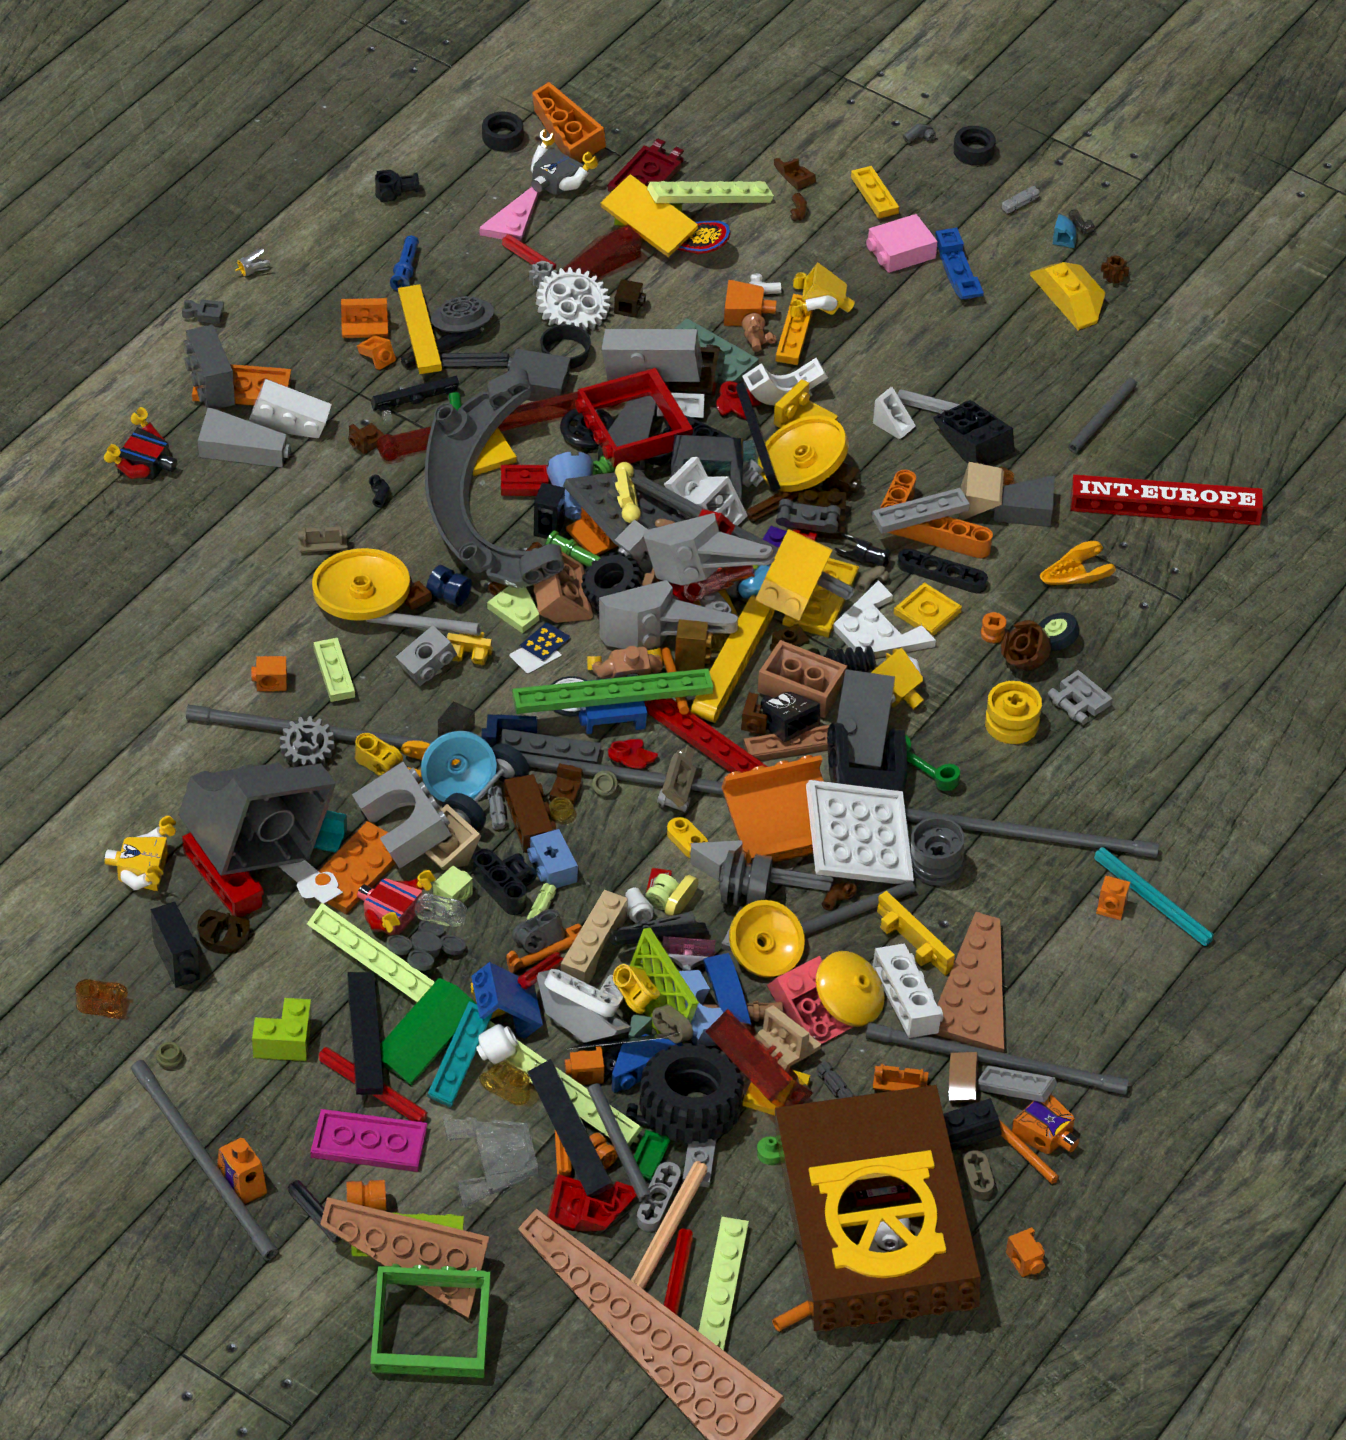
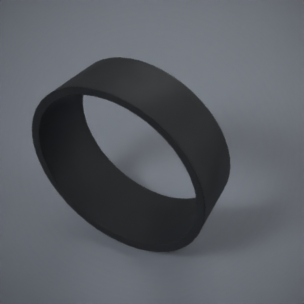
(569, 332)

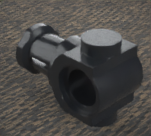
(390, 185)

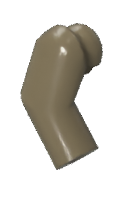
(869, 576)

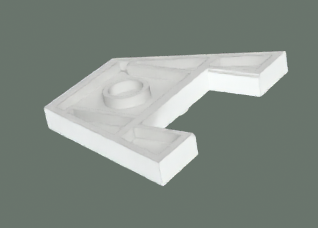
(867, 626)

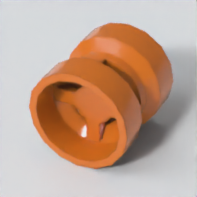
(606, 1152)

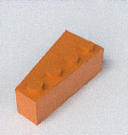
(572, 127)

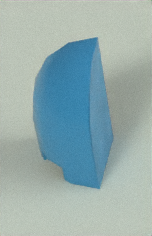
(1064, 232)

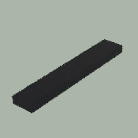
(758, 437)
(365, 1033)
(570, 1129)

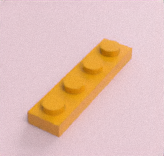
(793, 336)

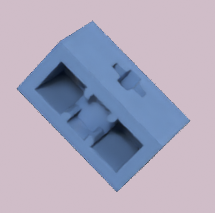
(553, 859)

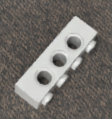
(907, 990)

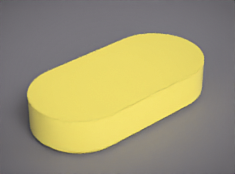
(681, 895)

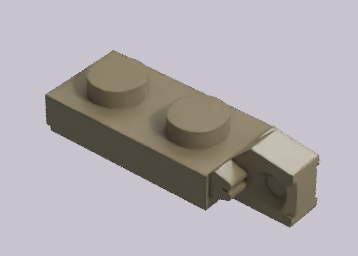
(679, 776)

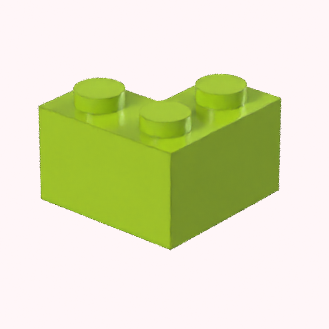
(284, 1037)

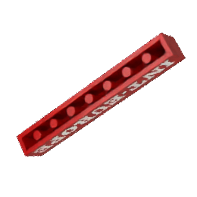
(1166, 499)

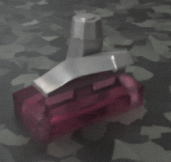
(688, 952)

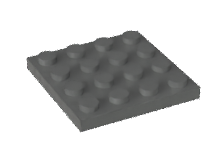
(599, 499)

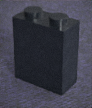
(175, 944)

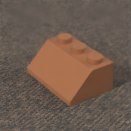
(562, 596)
(801, 673)

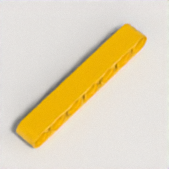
(733, 659)

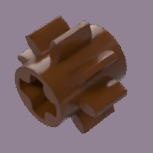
(1115, 269)

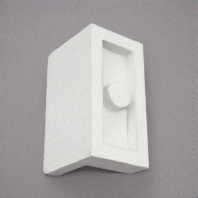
(690, 404)

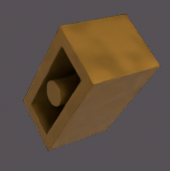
(692, 645)

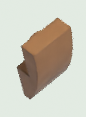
(963, 1077)

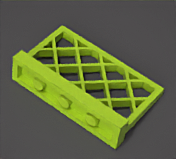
(669, 972)

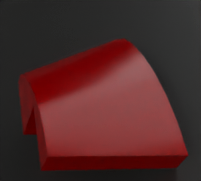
(578, 1212)

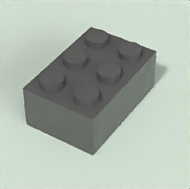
(209, 367)

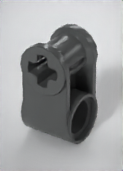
(542, 931)

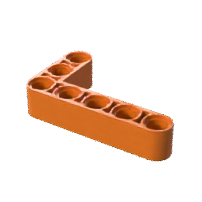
(942, 532)

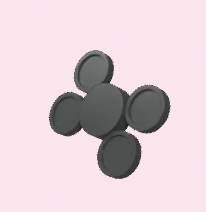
(425, 945)

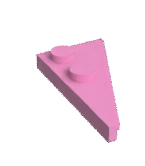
(512, 218)

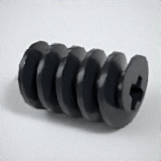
(855, 660)

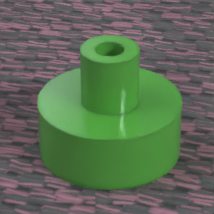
(768, 1151)

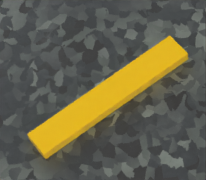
(419, 329)

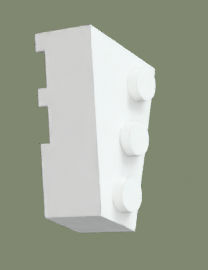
(289, 411)

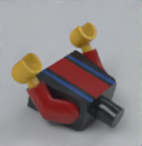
(143, 453)

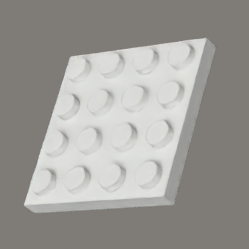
(859, 832)

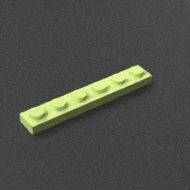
(710, 192)
(723, 1280)

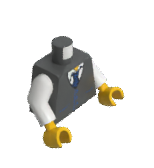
(556, 170)

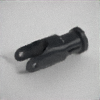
(866, 552)

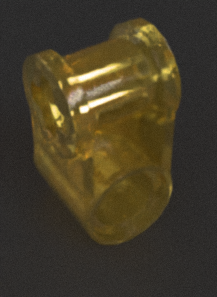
(507, 1082)

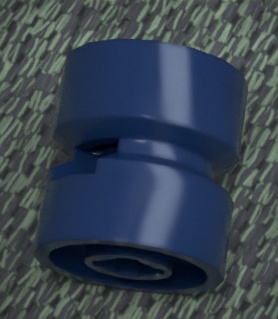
(448, 585)

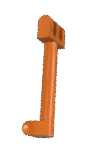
(515, 963)

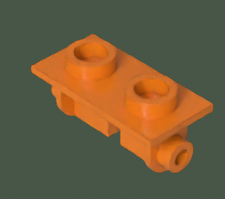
(891, 1078)

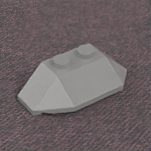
(577, 1019)

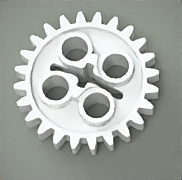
(572, 299)

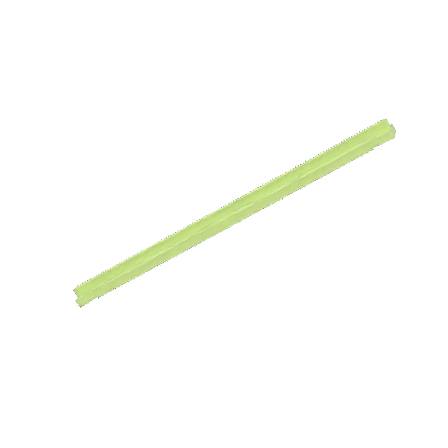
(416, 984)

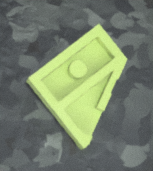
(515, 608)

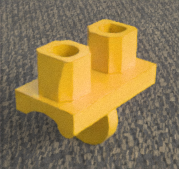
(477, 645)

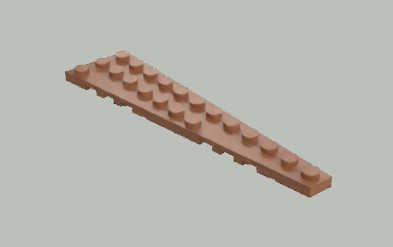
(696, 1374)

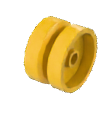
(1013, 712)

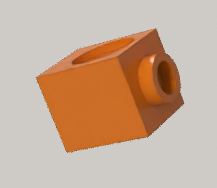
(270, 673)

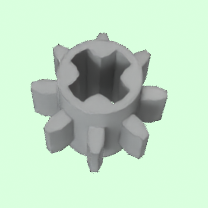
(539, 271)
(751, 473)

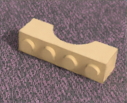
(584, 953)

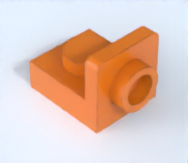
(379, 350)

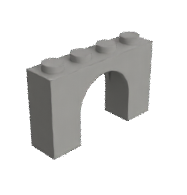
(421, 830)

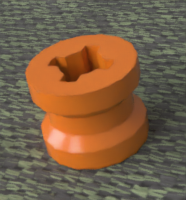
(993, 627)

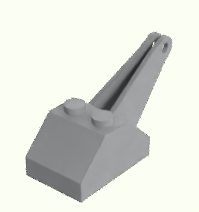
(697, 548)

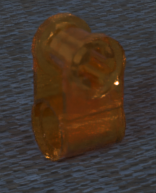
(98, 998)

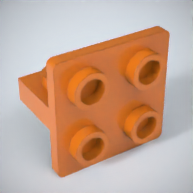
(364, 318)
(590, 535)

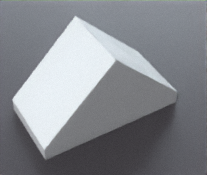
(892, 415)

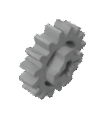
(306, 733)

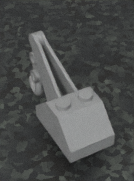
(650, 613)

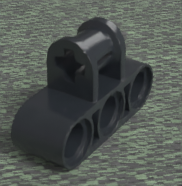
(504, 879)

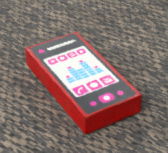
(881, 1195)

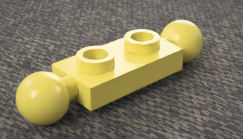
(627, 492)

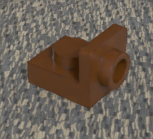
(364, 438)
(752, 718)
(567, 783)

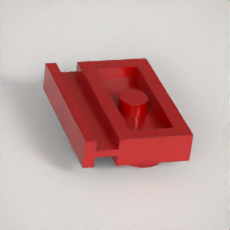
(522, 479)

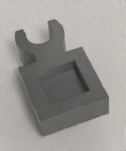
(207, 311)

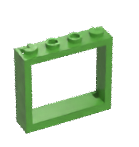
(424, 1364)

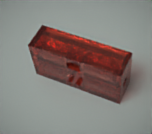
(758, 1060)

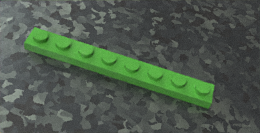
(612, 691)

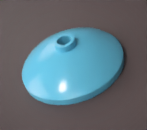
(469, 776)

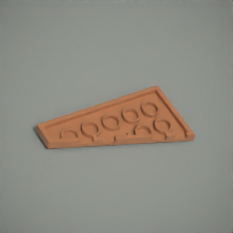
(974, 989)
(408, 1243)

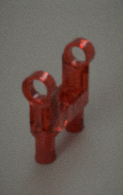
(721, 579)

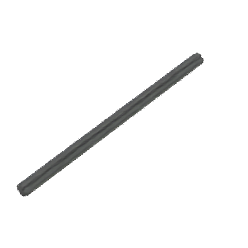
(693, 510)

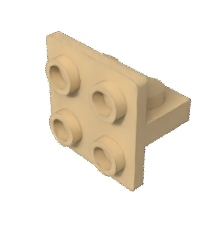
(787, 1036)

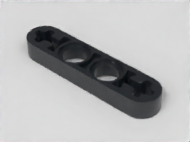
(943, 568)

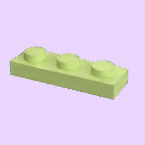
(334, 669)

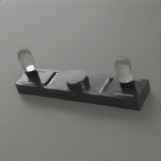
(412, 394)

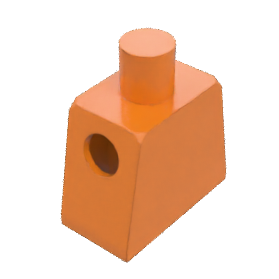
(744, 300)

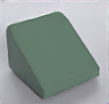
(640, 1025)

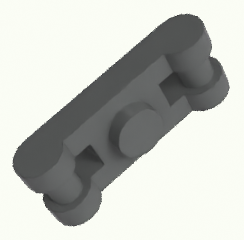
(808, 516)

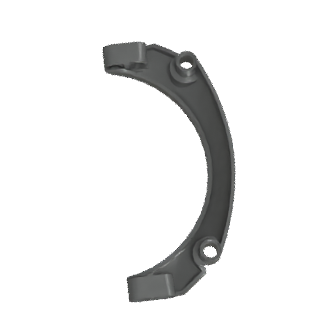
(450, 459)

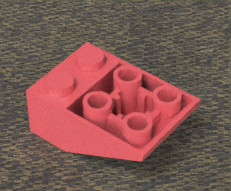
(802, 1003)

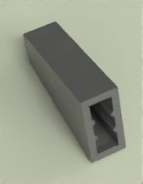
(633, 424)

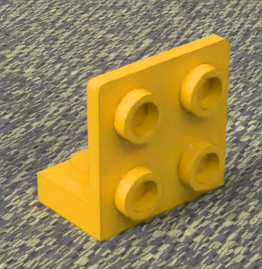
(797, 405)

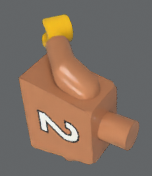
(627, 662)

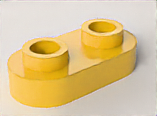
(684, 833)

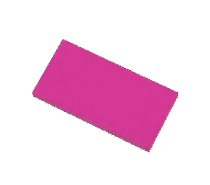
(369, 1140)

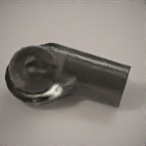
(1084, 227)

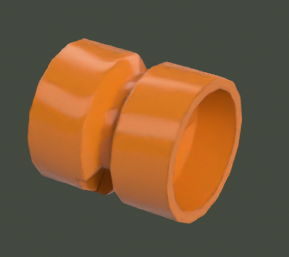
(369, 1195)

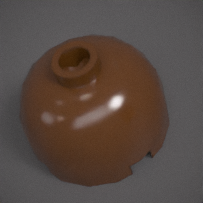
(1026, 646)

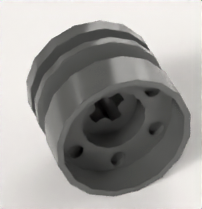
(937, 851)
(744, 878)

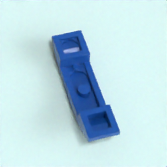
(956, 264)
(726, 985)

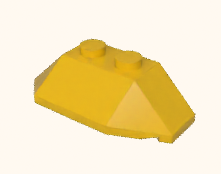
(1072, 292)

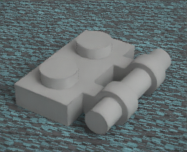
(1084, 692)

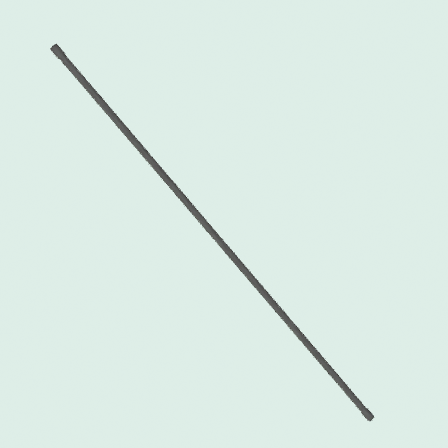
(1136, 847)

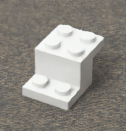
(708, 492)

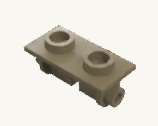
(313, 540)

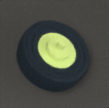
(1062, 630)

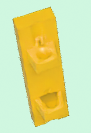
(927, 945)

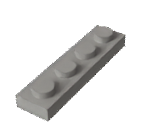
(920, 510)

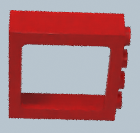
(626, 389)

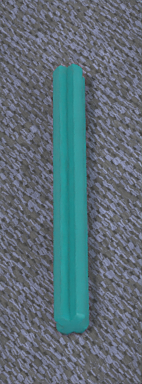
(1154, 896)

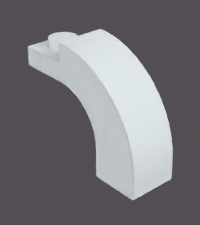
(771, 388)

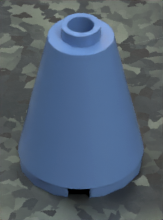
(567, 466)

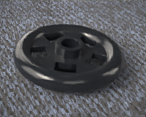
(569, 431)

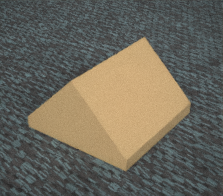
(982, 488)
(458, 847)

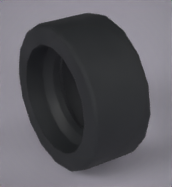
(502, 142)
(972, 155)

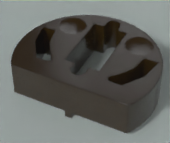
(212, 921)

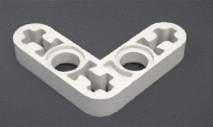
(600, 1001)

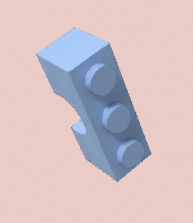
(704, 1016)

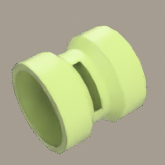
(663, 888)

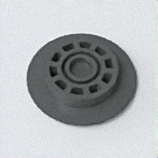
(462, 314)

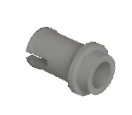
(663, 800)

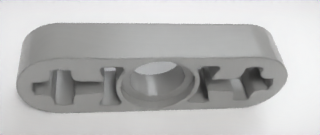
(660, 1207)

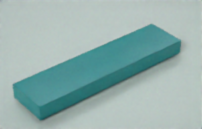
(458, 1056)

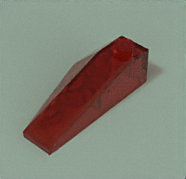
(608, 252)

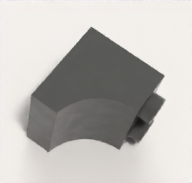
(257, 814)

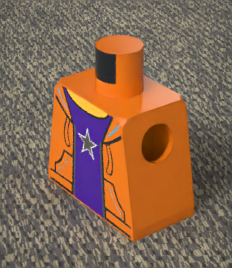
(1046, 1126)
(236, 1162)

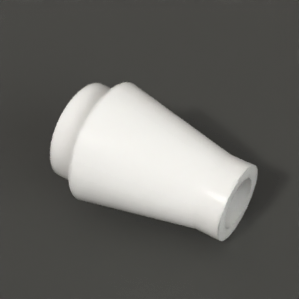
(638, 906)

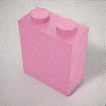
(902, 243)

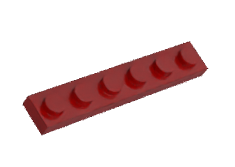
(702, 736)

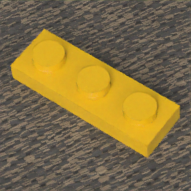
(875, 192)

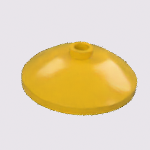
(776, 928)
(850, 988)

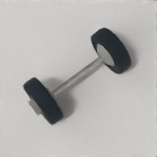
(509, 765)

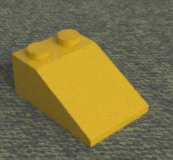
(794, 575)

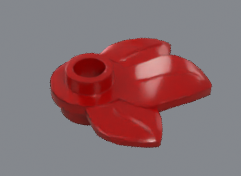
(730, 401)
(631, 753)

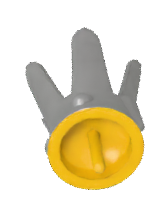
(248, 266)

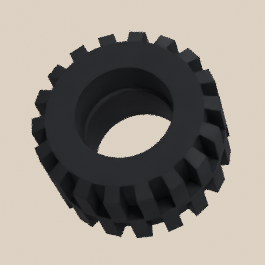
(608, 572)

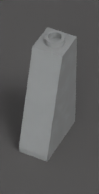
(241, 441)

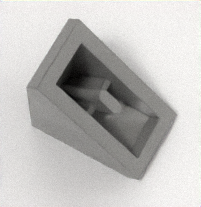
(711, 856)

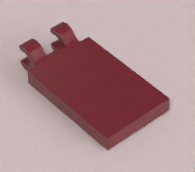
(650, 165)

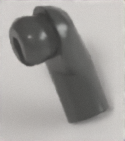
(919, 130)

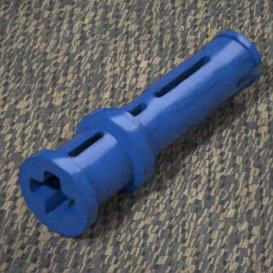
(403, 269)

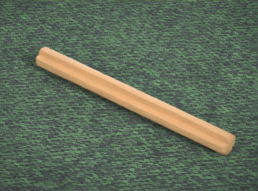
(669, 1224)

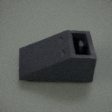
(976, 433)

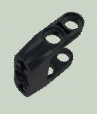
(710, 449)
(896, 761)

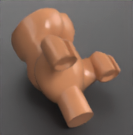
(753, 327)

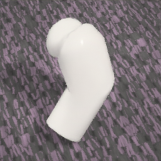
(769, 288)

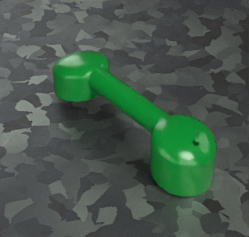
(946, 776)

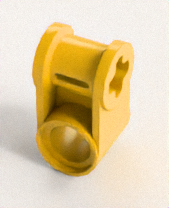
(376, 754)
(635, 987)

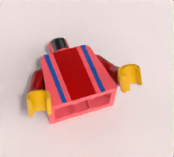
(393, 903)

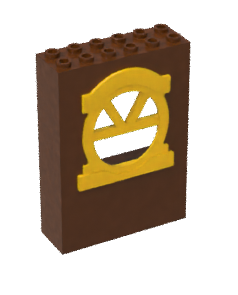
(868, 1146)

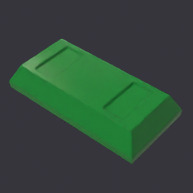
(650, 1153)

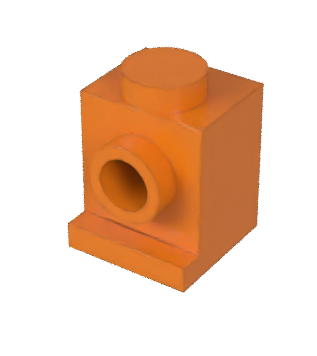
(1113, 897)
(586, 1066)
(1025, 1252)

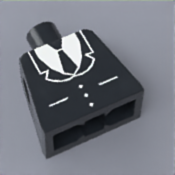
(790, 715)

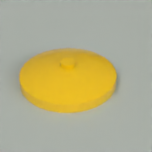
(806, 452)
(361, 584)

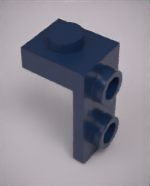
(496, 723)

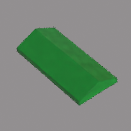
(424, 1031)

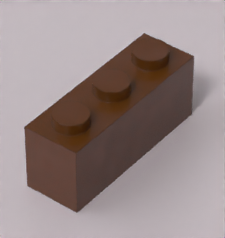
(527, 808)

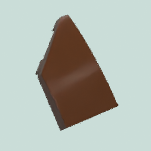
(794, 173)

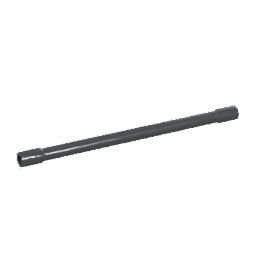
(1105, 1082)
(259, 1237)

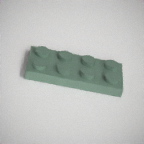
(736, 361)

